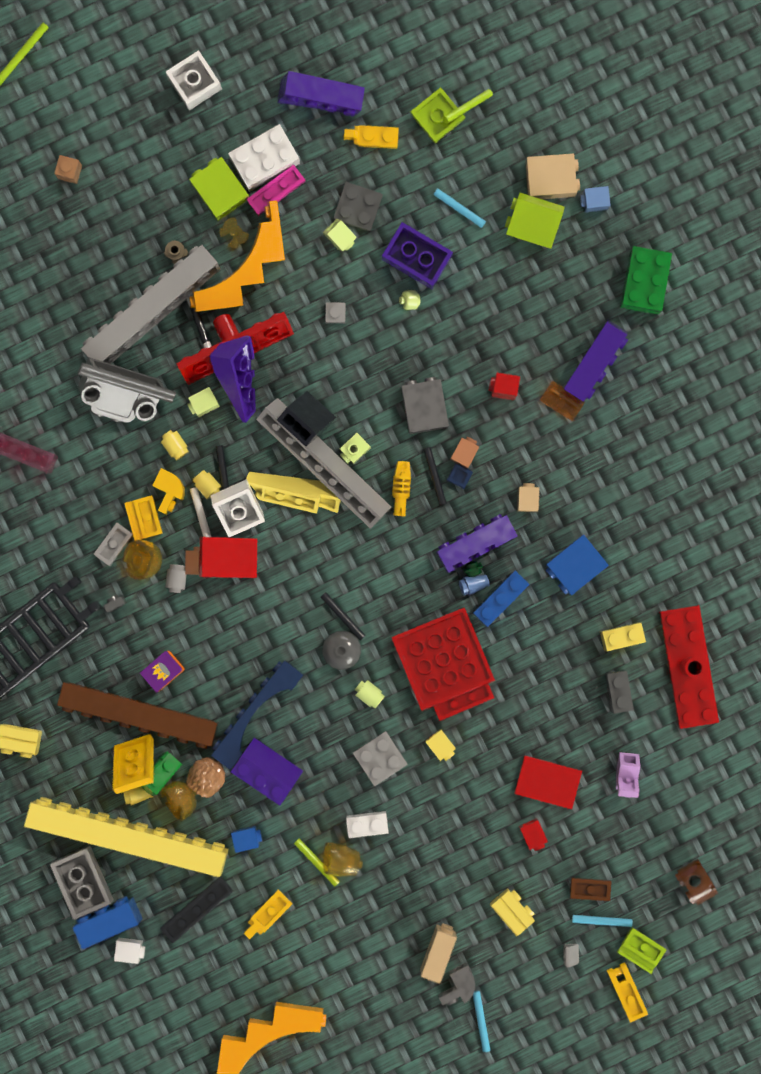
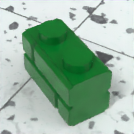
(163, 770)

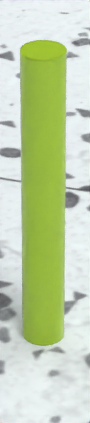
(467, 106)
(315, 861)

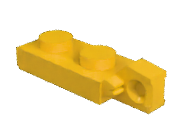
(373, 136)
(268, 914)

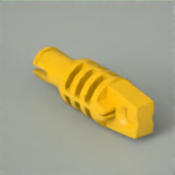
(401, 487)

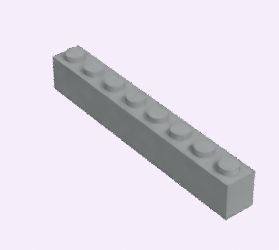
(328, 468)

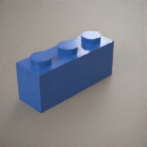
(501, 598)

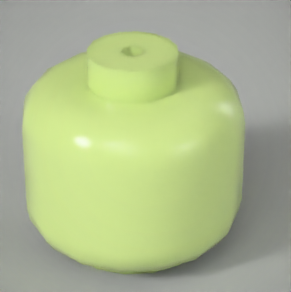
(410, 299)

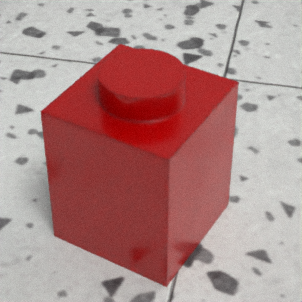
(533, 834)

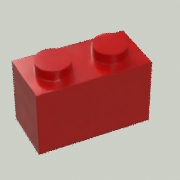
(504, 386)

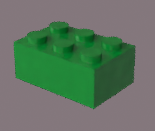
(646, 280)

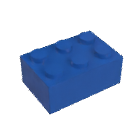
(107, 922)

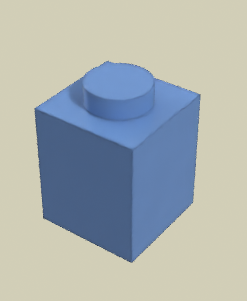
(595, 199)

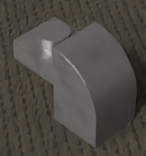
(463, 987)

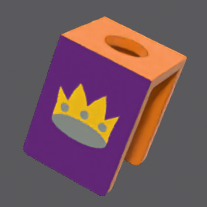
(162, 671)

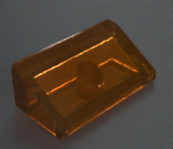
(562, 401)

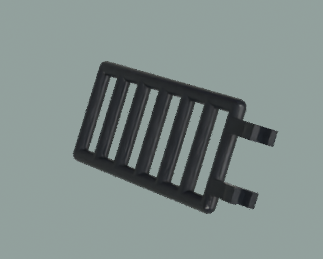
(53, 649)

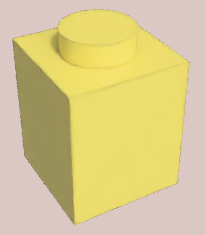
(441, 745)

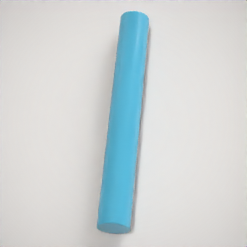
(460, 208)
(602, 920)
(481, 1021)

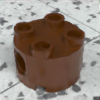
(695, 871)

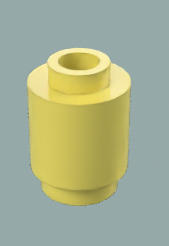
(174, 444)
(206, 484)

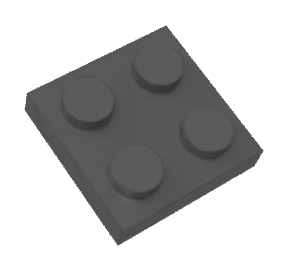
(358, 206)

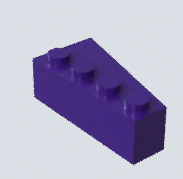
(596, 360)

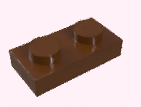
(590, 889)

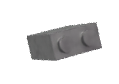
(424, 405)

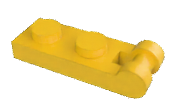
(627, 993)

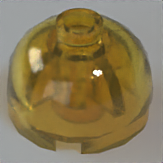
(142, 559)
(180, 799)

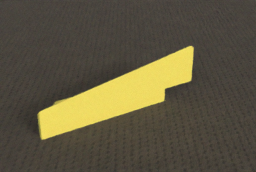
(293, 492)

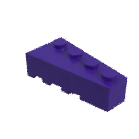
(320, 93)
(477, 543)

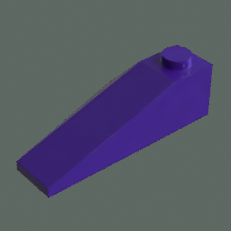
(233, 369)

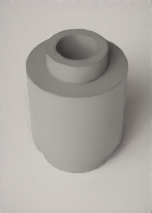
(176, 578)

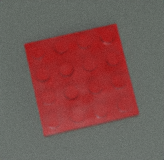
(443, 659)

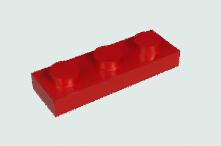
(463, 702)

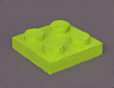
(431, 112)

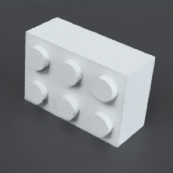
(264, 158)

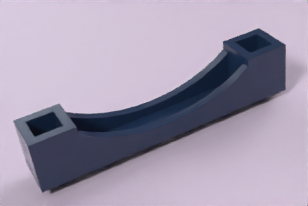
(229, 749)

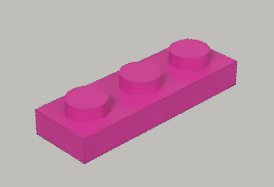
(276, 189)

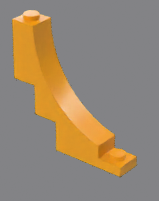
(266, 248)
(287, 1020)

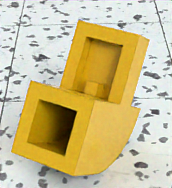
(172, 486)

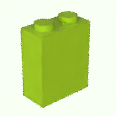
(219, 188)
(534, 220)

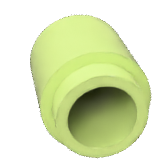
(369, 694)

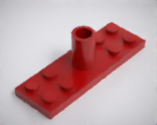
(261, 333)
(683, 644)

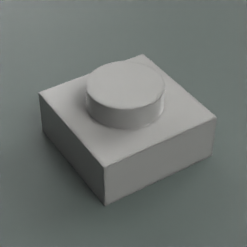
(335, 312)

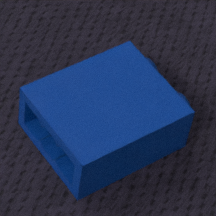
(576, 565)

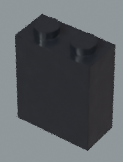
(306, 418)

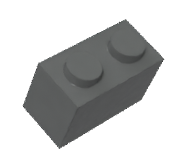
(619, 691)

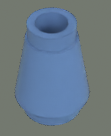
(473, 584)

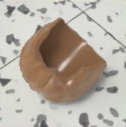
(206, 777)

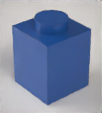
(246, 839)

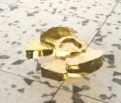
(231, 226)

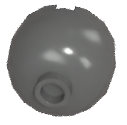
(341, 650)

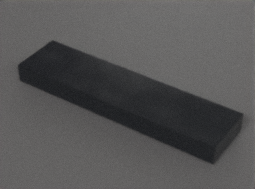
(196, 909)

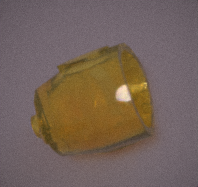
(341, 860)

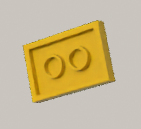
(133, 764)

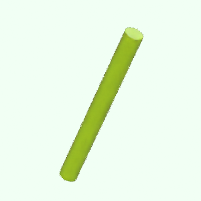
(22, 52)

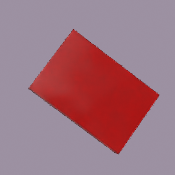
(228, 557)
(548, 782)

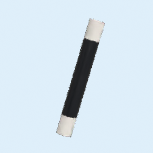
(200, 326)

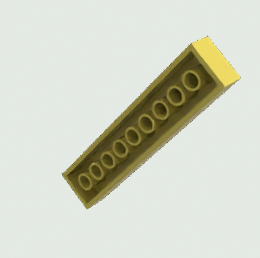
(127, 837)

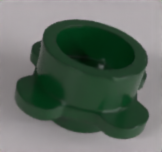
(473, 568)

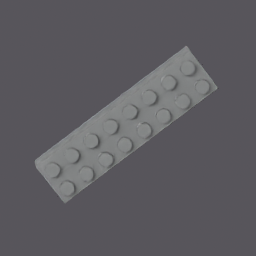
(152, 306)

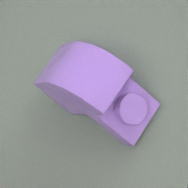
(627, 775)

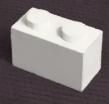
(367, 824)

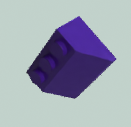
(267, 771)

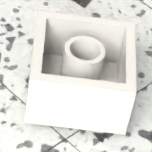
(193, 80)
(237, 508)

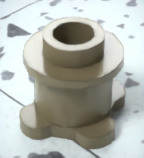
(177, 256)

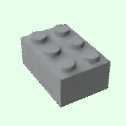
(82, 882)

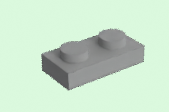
(113, 544)

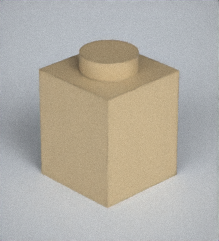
(528, 498)

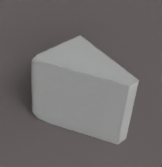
(570, 954)

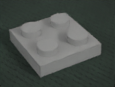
(380, 758)

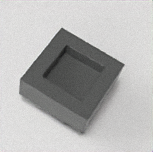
(114, 603)

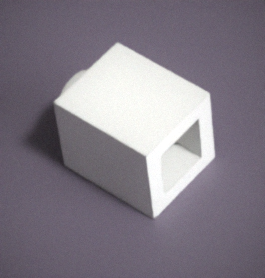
(129, 950)

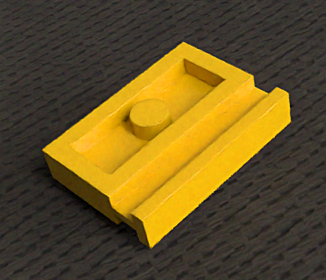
(143, 518)

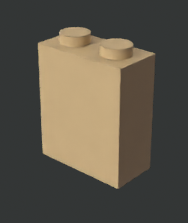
(552, 176)
(438, 953)

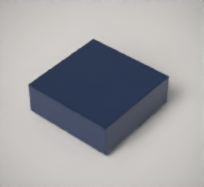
(459, 476)

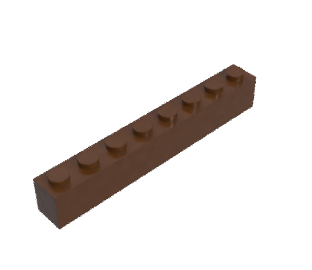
(137, 713)

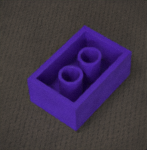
(417, 255)

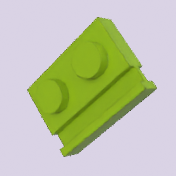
(641, 950)

